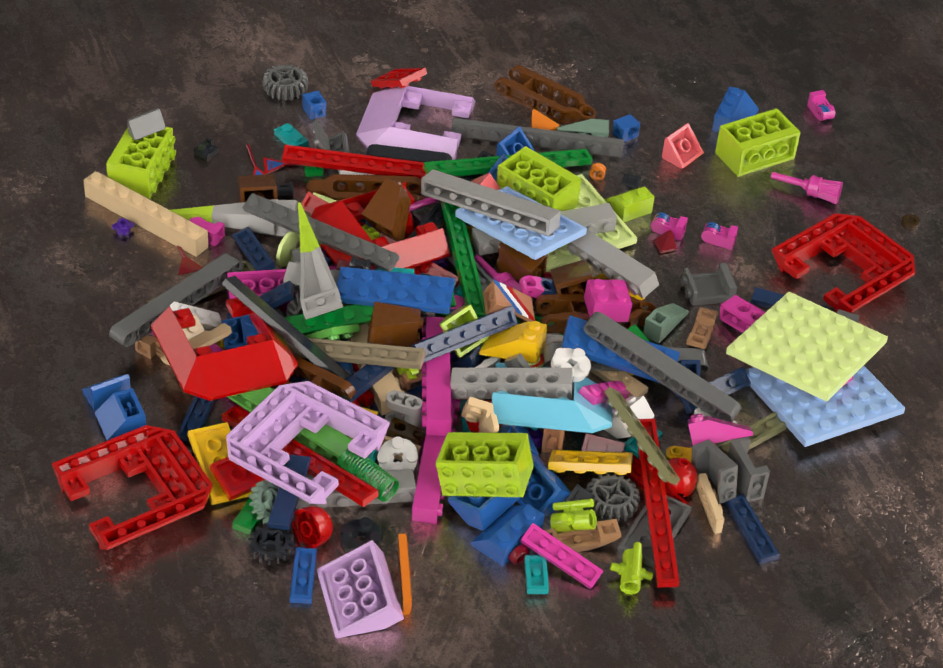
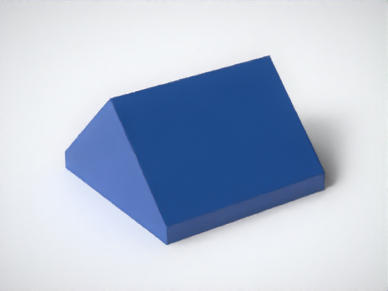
(513, 143)
(100, 392)

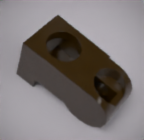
(407, 431)

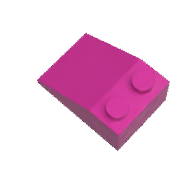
(715, 429)

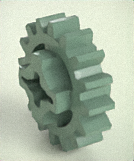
(263, 499)

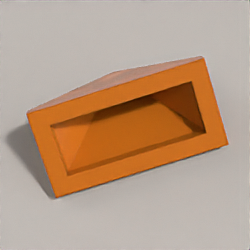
(540, 121)

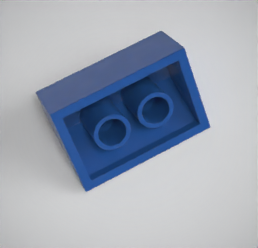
(734, 106)
(544, 488)
(481, 511)
(507, 531)

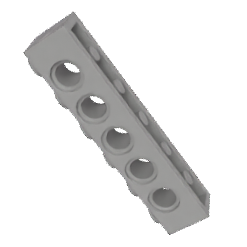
(534, 382)

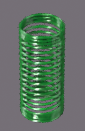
(352, 465)

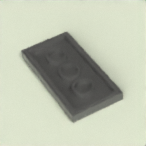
(640, 529)

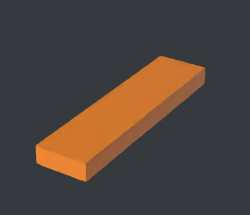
(404, 571)

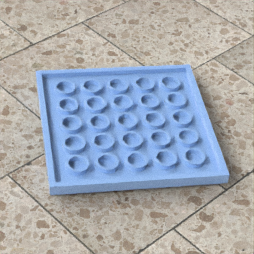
(815, 420)

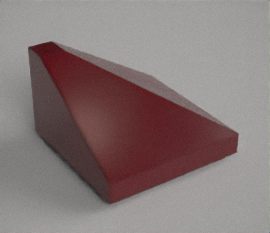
(665, 242)

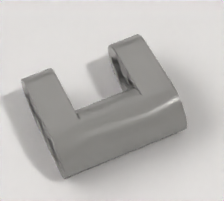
(410, 412)

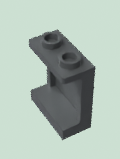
(709, 287)
(718, 468)
(750, 480)

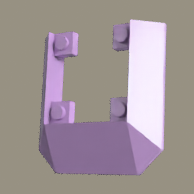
(380, 118)
(291, 407)

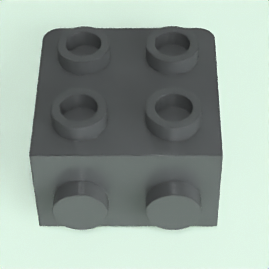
(334, 143)

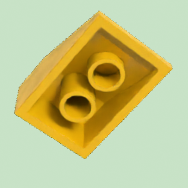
(523, 338)

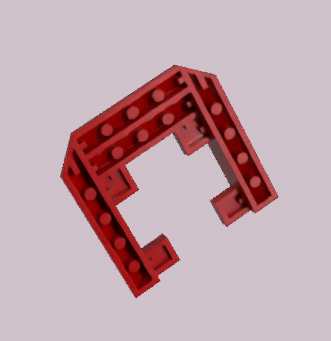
(414, 251)
(879, 256)
(225, 373)
(166, 462)

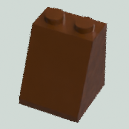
(261, 185)
(389, 210)
(519, 264)
(572, 278)
(394, 325)

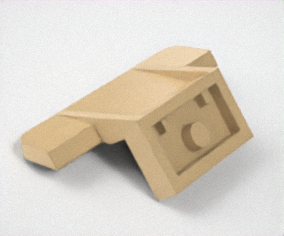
(199, 337)
(483, 412)

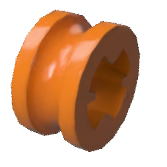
(599, 175)

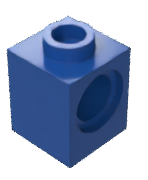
(314, 105)
(626, 128)

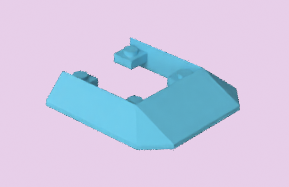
(552, 413)

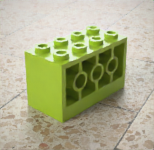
(757, 142)
(143, 161)
(540, 180)
(485, 464)

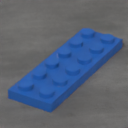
(396, 288)
(577, 338)

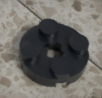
(356, 528)

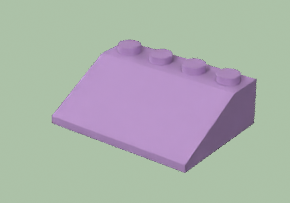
(360, 592)

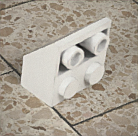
(640, 408)

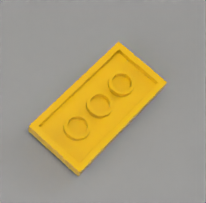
(210, 446)
(594, 461)

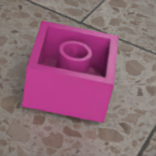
(609, 298)

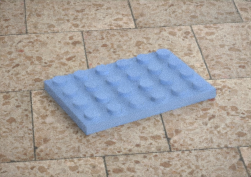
(523, 240)

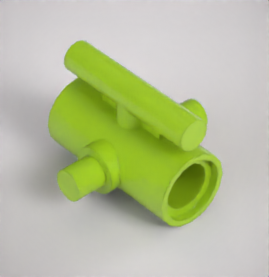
(573, 516)
(631, 570)

